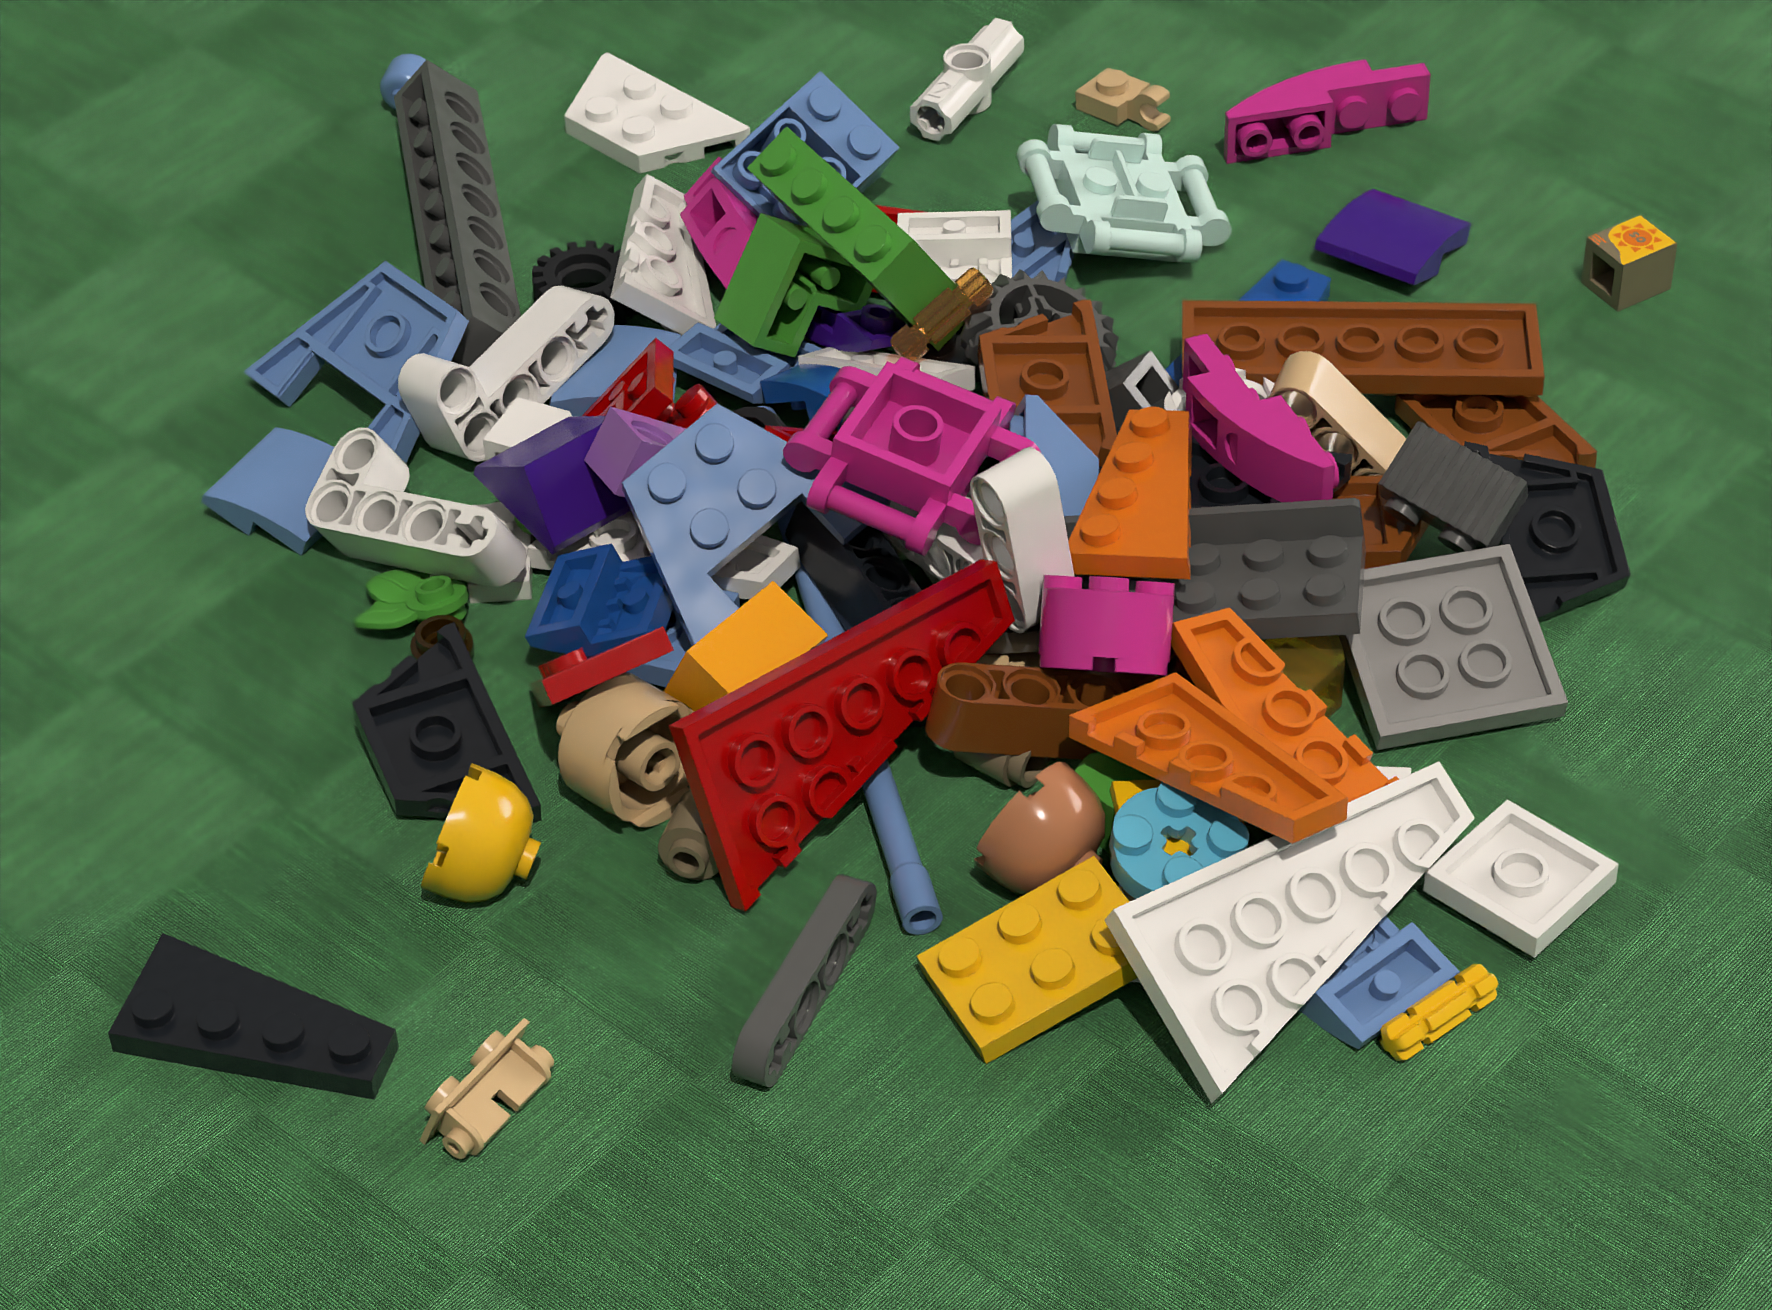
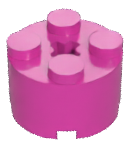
(1106, 625)

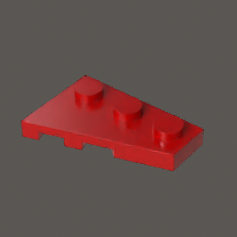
(577, 673)

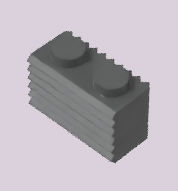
(1451, 491)

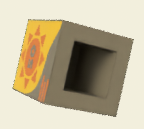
(1629, 262)

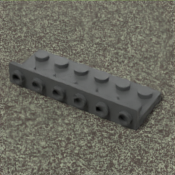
(1274, 564)

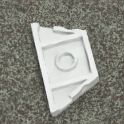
(645, 119)

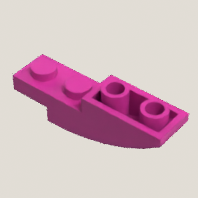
(1327, 101)
(717, 223)
(1252, 436)

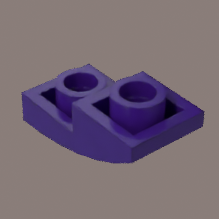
(854, 330)

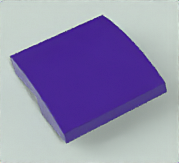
(1392, 236)

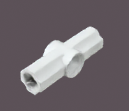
(966, 79)

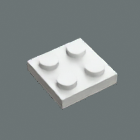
(1520, 878)

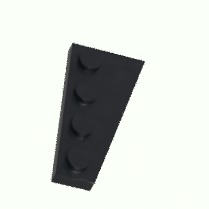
(241, 1022)

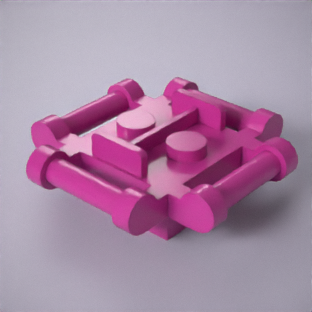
(907, 443)

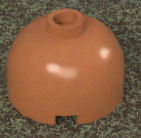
(1043, 832)

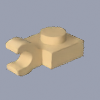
(1120, 97)

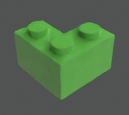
(781, 284)

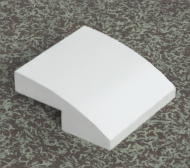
(963, 240)

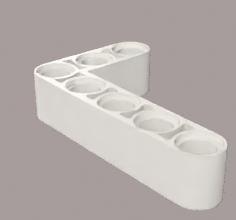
(1017, 526)

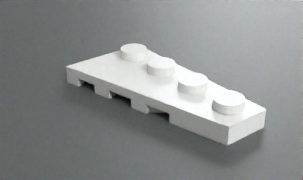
(659, 262)

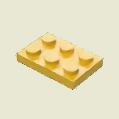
(1031, 961)

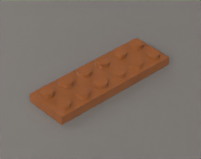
(1382, 344)

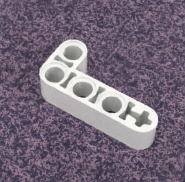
(528, 361)
(369, 517)

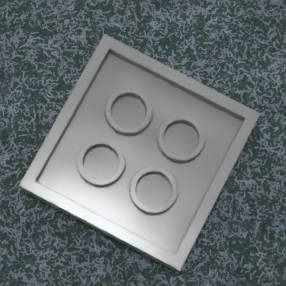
(1450, 649)

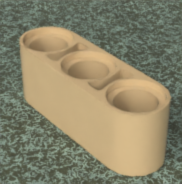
(1337, 413)

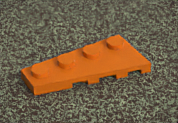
(1249, 681)
(1212, 755)

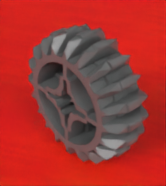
(1027, 297)

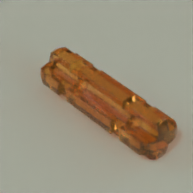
(942, 315)

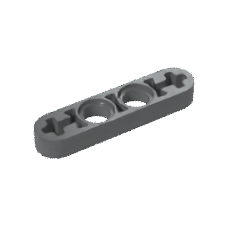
(804, 981)

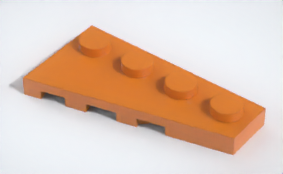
(1140, 502)

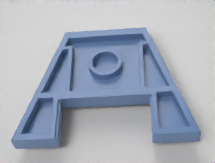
(368, 340)
(710, 501)

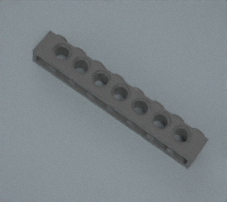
(456, 206)

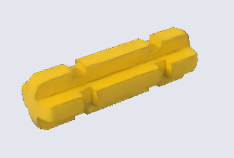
(1438, 1012)

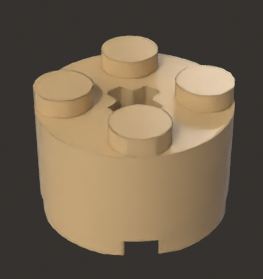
(622, 751)

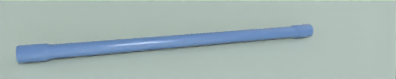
(909, 878)

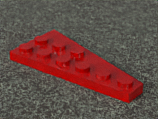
(819, 726)

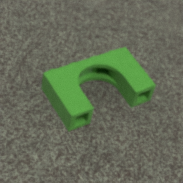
(851, 226)

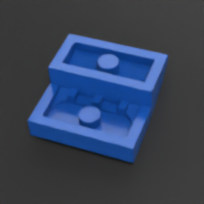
(598, 602)

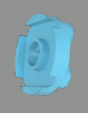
(1166, 813)

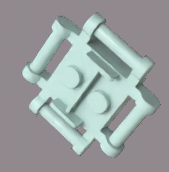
(1122, 196)

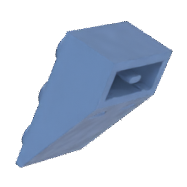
(828, 125)

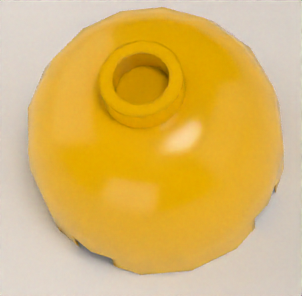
(482, 840)

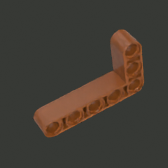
(1021, 707)

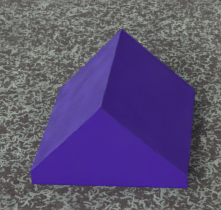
(552, 485)

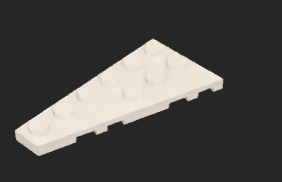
(1266, 927)

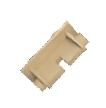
(466, 1108)

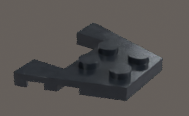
(1563, 533)

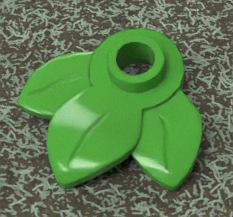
(410, 596)

